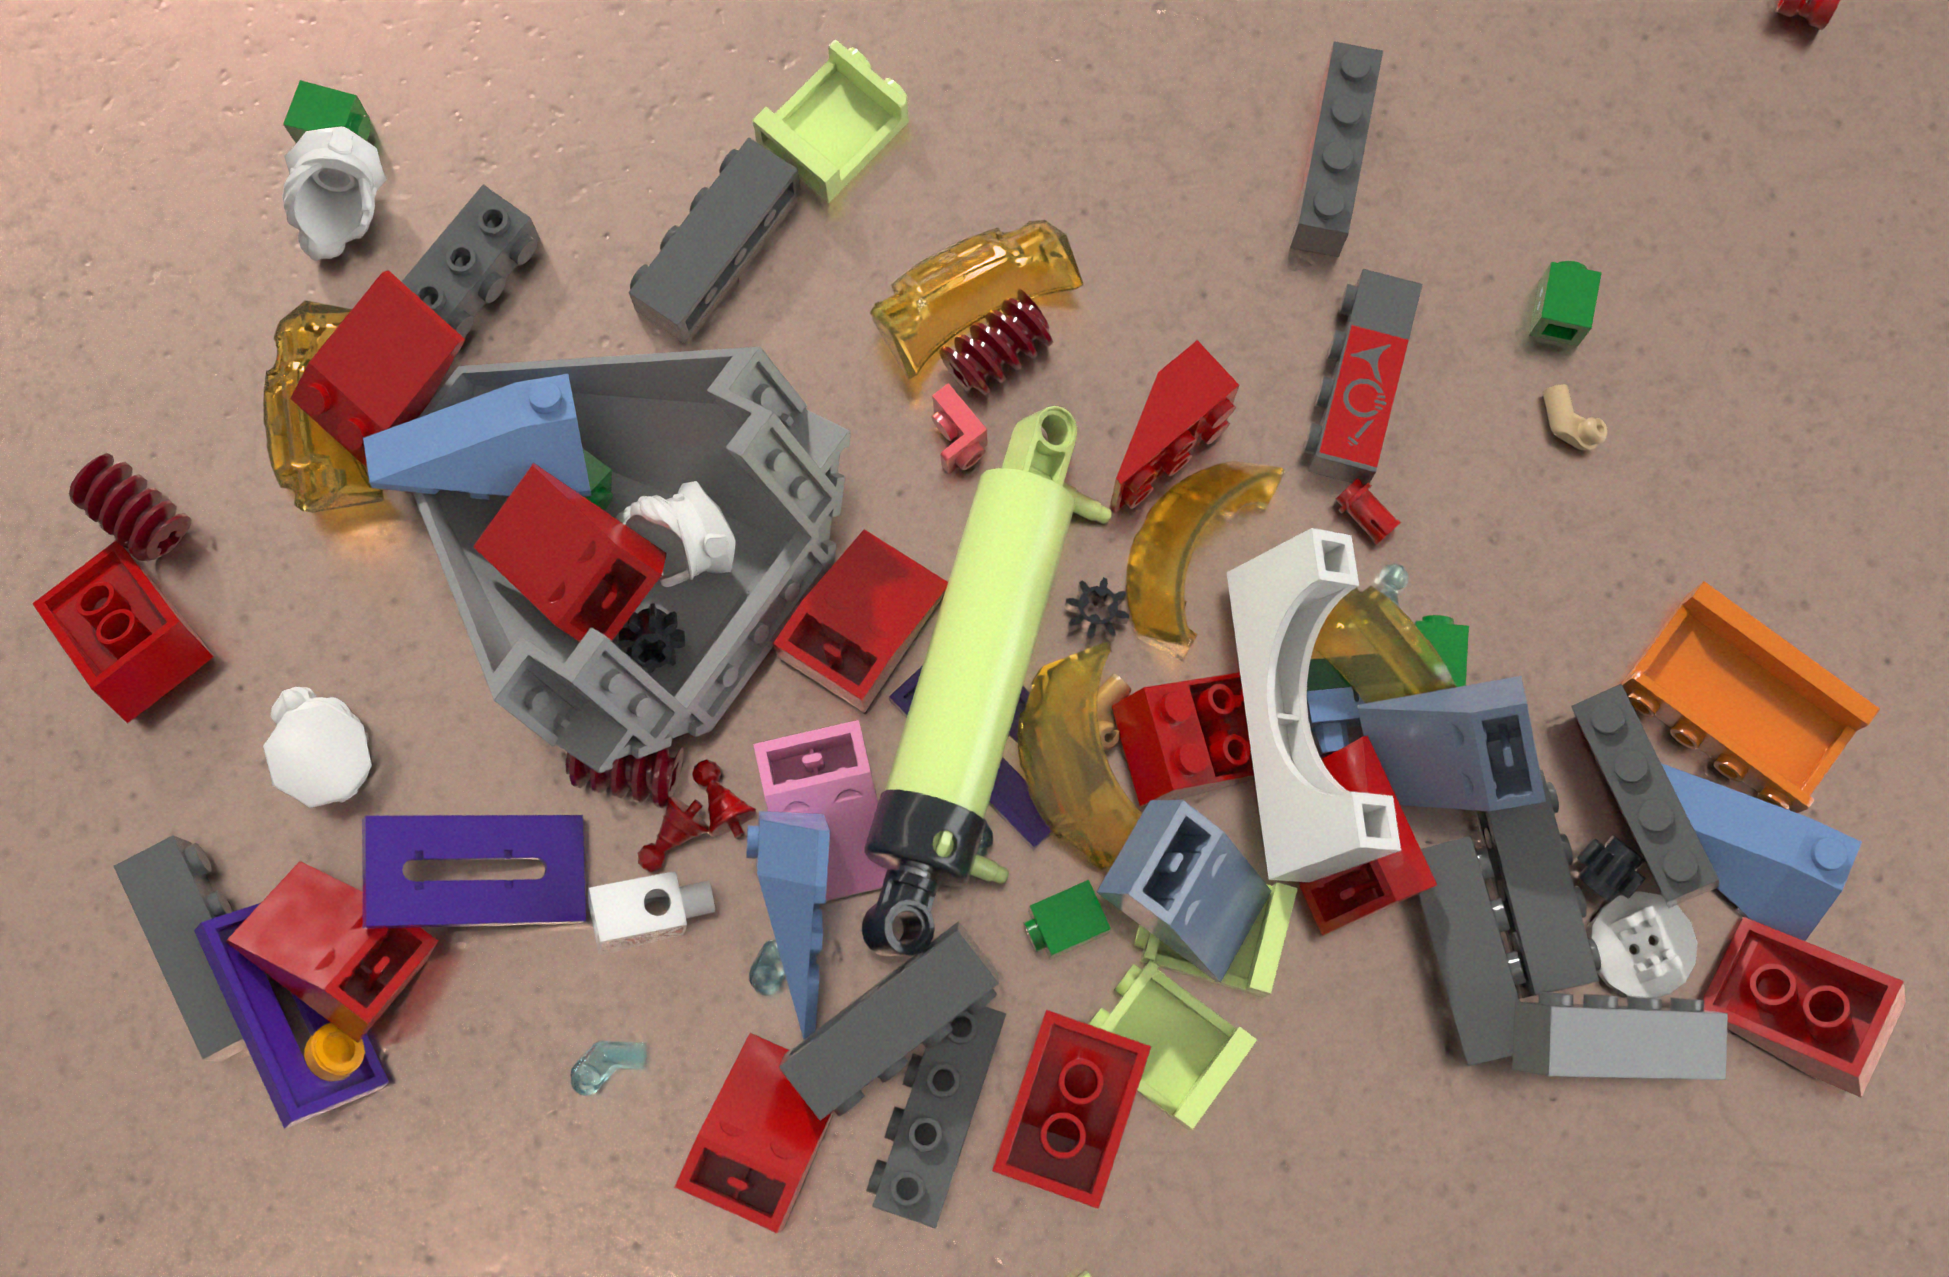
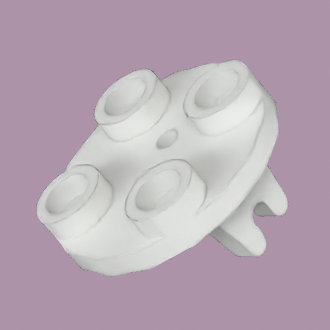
(1653, 969)

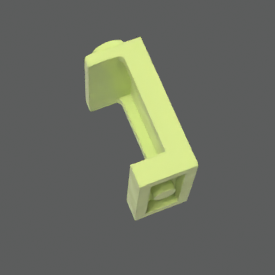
(835, 121)
(1257, 958)
(1190, 1043)

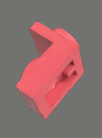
(957, 420)

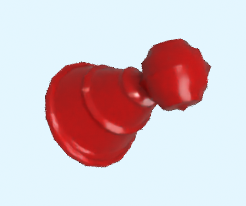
(724, 808)
(677, 827)

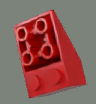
(1183, 408)
(570, 556)
(860, 619)
(1185, 737)
(1380, 883)
(316, 947)
(754, 1141)

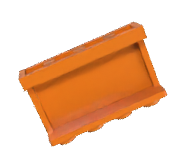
(1746, 698)

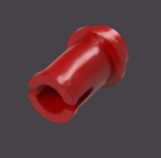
(1367, 510)

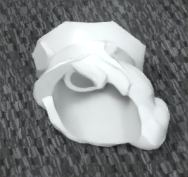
(331, 189)
(687, 529)
(316, 748)

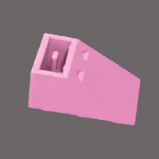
(830, 776)

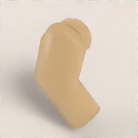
(1567, 425)
(1109, 693)

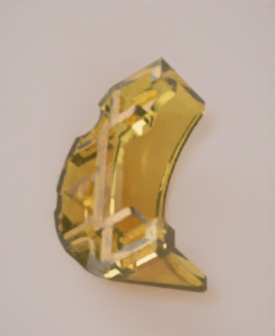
(968, 281)
(299, 448)
(1168, 538)
(1380, 649)
(1067, 761)

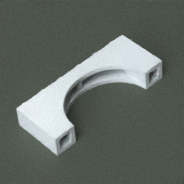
(1277, 612)

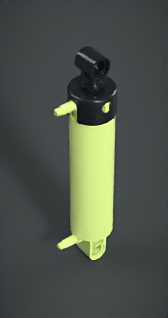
(972, 682)

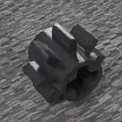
(1100, 597)
(652, 637)
(1611, 868)

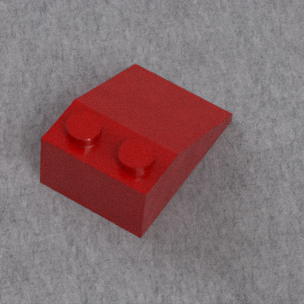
(377, 365)
(122, 632)
(1806, 1004)
(1071, 1109)

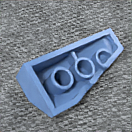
(484, 443)
(1767, 858)
(793, 877)

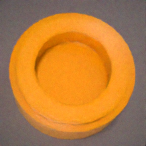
(333, 1053)

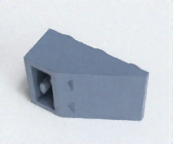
(1458, 747)
(1186, 885)

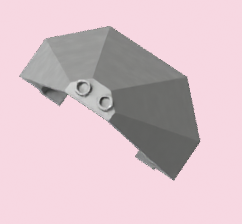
(657, 425)

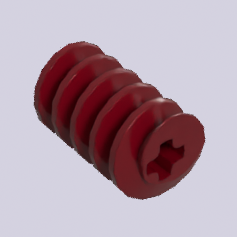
(997, 343)
(128, 508)
(646, 775)

